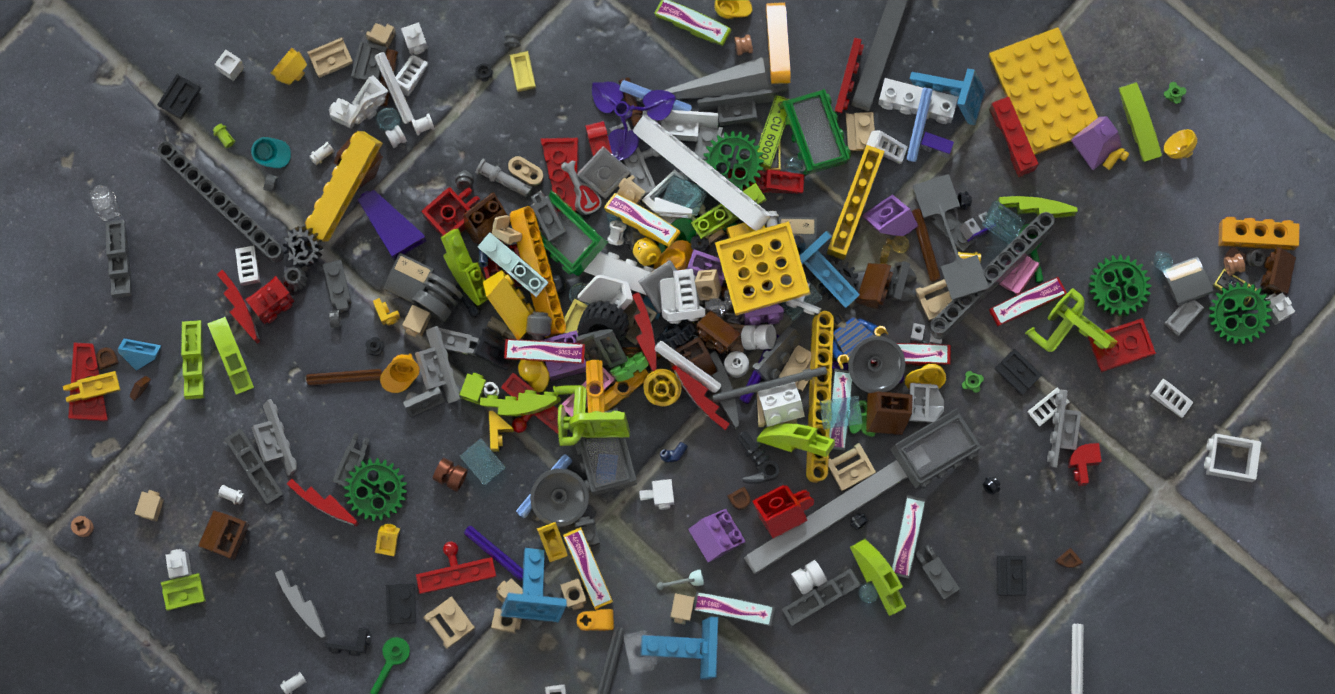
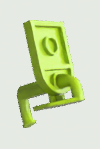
(1071, 317)
(587, 424)

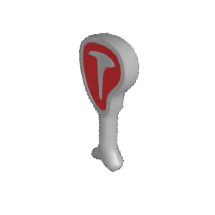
(586, 197)

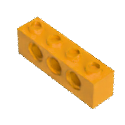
(1229, 237)

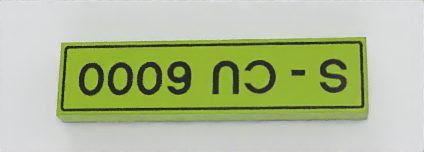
(772, 132)

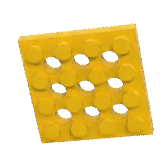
(755, 279)

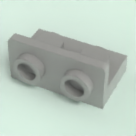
(704, 139)

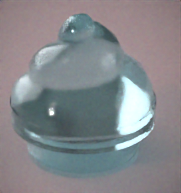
(793, 165)
(1162, 260)
(868, 593)

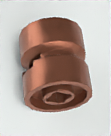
(450, 474)

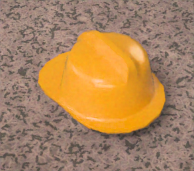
(679, 253)
(399, 373)

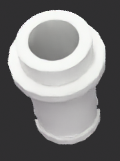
(321, 153)
(773, 218)
(490, 385)
(231, 494)
(293, 683)

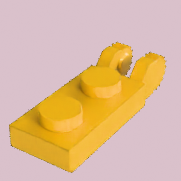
(93, 386)

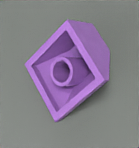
(1097, 141)
(891, 217)

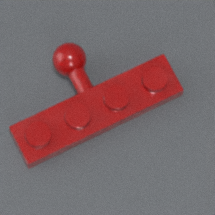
(513, 387)
(455, 574)

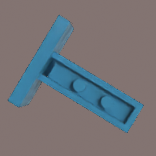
(969, 91)
(827, 273)
(531, 602)
(687, 647)

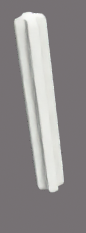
(394, 87)
(687, 367)
(1077, 659)

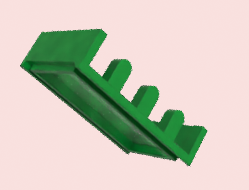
(816, 131)
(576, 247)

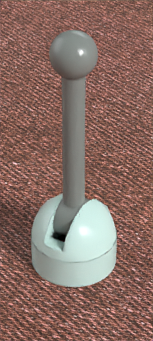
(695, 579)

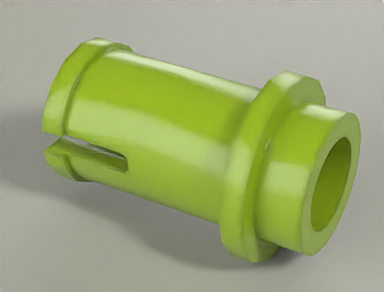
(221, 132)

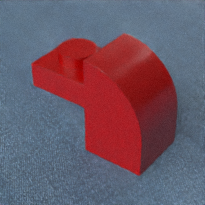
(597, 137)
(1081, 458)

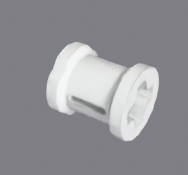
(423, 124)
(616, 233)

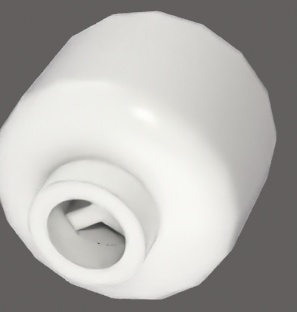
(733, 359)

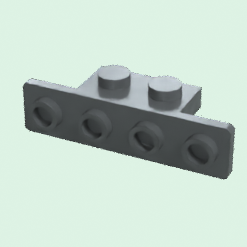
(736, 108)

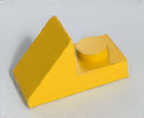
(497, 426)
(552, 542)

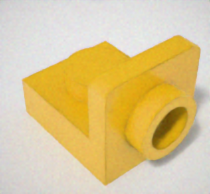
(382, 310)
(387, 539)

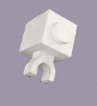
(414, 38)
(342, 112)
(1281, 307)
(661, 493)
(178, 564)

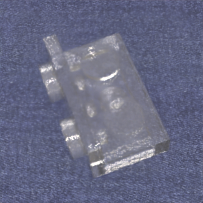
(719, 307)

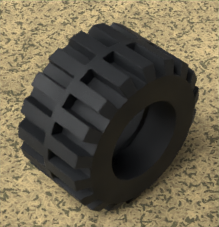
(606, 315)

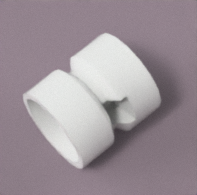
(758, 337)
(809, 577)

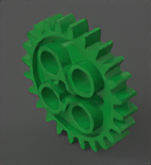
(750, 165)
(1136, 282)
(1242, 330)
(365, 504)

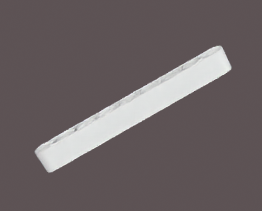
(701, 173)

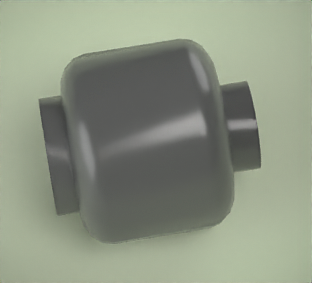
(539, 325)

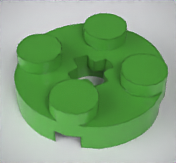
(625, 370)

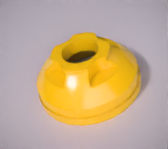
(1181, 144)

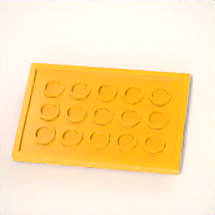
(1044, 89)

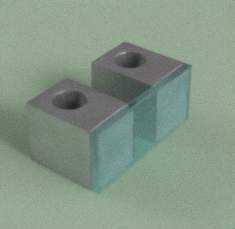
(917, 337)

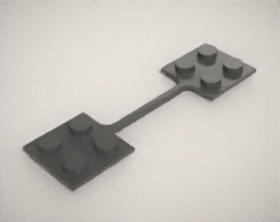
(963, 275)

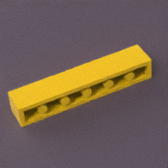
(343, 185)
(855, 202)

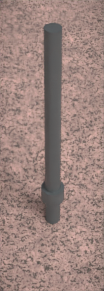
(806, 375)

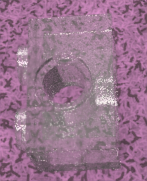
(105, 202)
(637, 664)

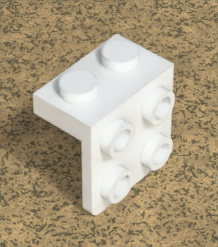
(368, 100)
(607, 289)
(668, 304)
(781, 404)

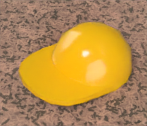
(733, 8)
(535, 374)
(927, 374)

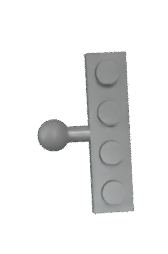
(638, 166)

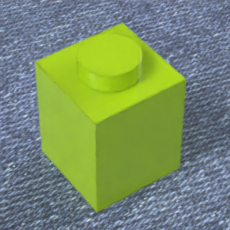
(473, 388)

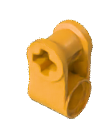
(600, 620)

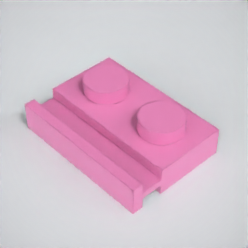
(1020, 275)

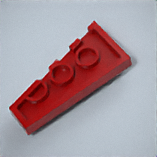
(852, 67)
(556, 153)
(85, 366)

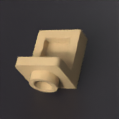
(630, 190)
(503, 232)

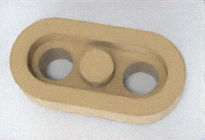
(527, 170)

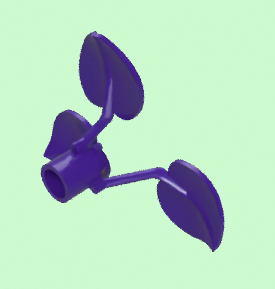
(609, 99)

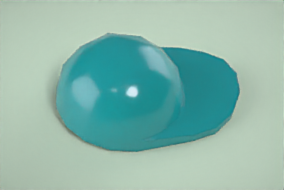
(271, 152)

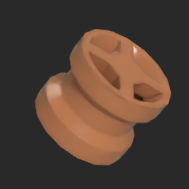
(743, 45)
(1234, 264)
(85, 528)

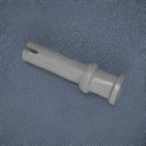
(495, 174)

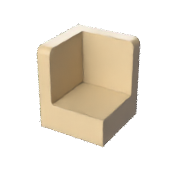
(381, 35)

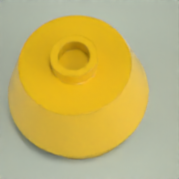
(290, 67)
(662, 387)

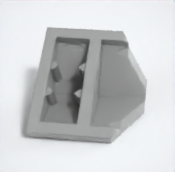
(926, 402)

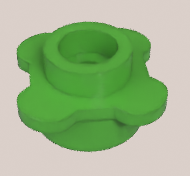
(1176, 98)
(977, 379)

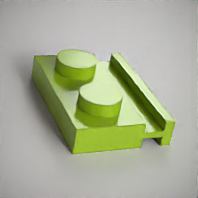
(183, 592)

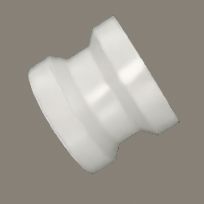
(395, 136)

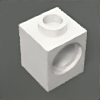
(229, 65)

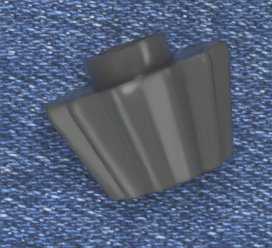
(632, 236)
(297, 284)

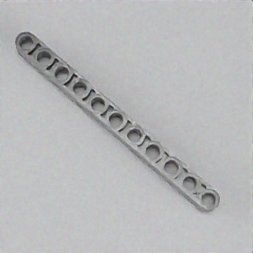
(826, 517)

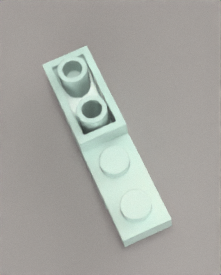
(513, 264)

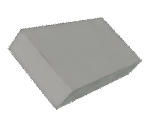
(1183, 316)

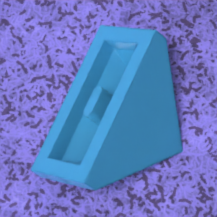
(138, 353)

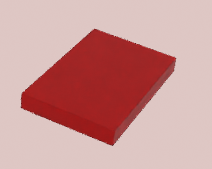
(1132, 346)

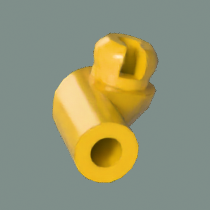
(1114, 156)

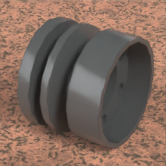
(437, 297)

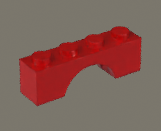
(1019, 146)

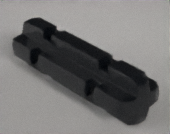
(473, 310)

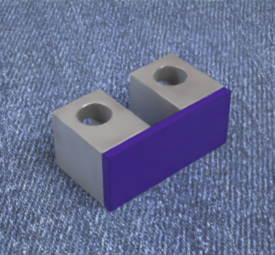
(942, 145)
(973, 228)

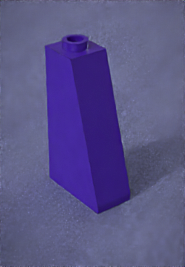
(391, 226)

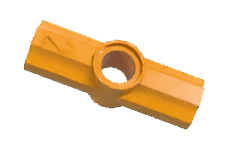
(594, 377)
(613, 396)

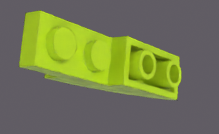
(721, 216)
(463, 269)
(230, 355)
(527, 403)
(796, 436)
(878, 571)

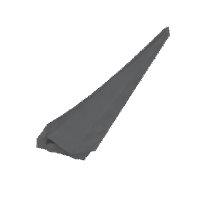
(741, 78)

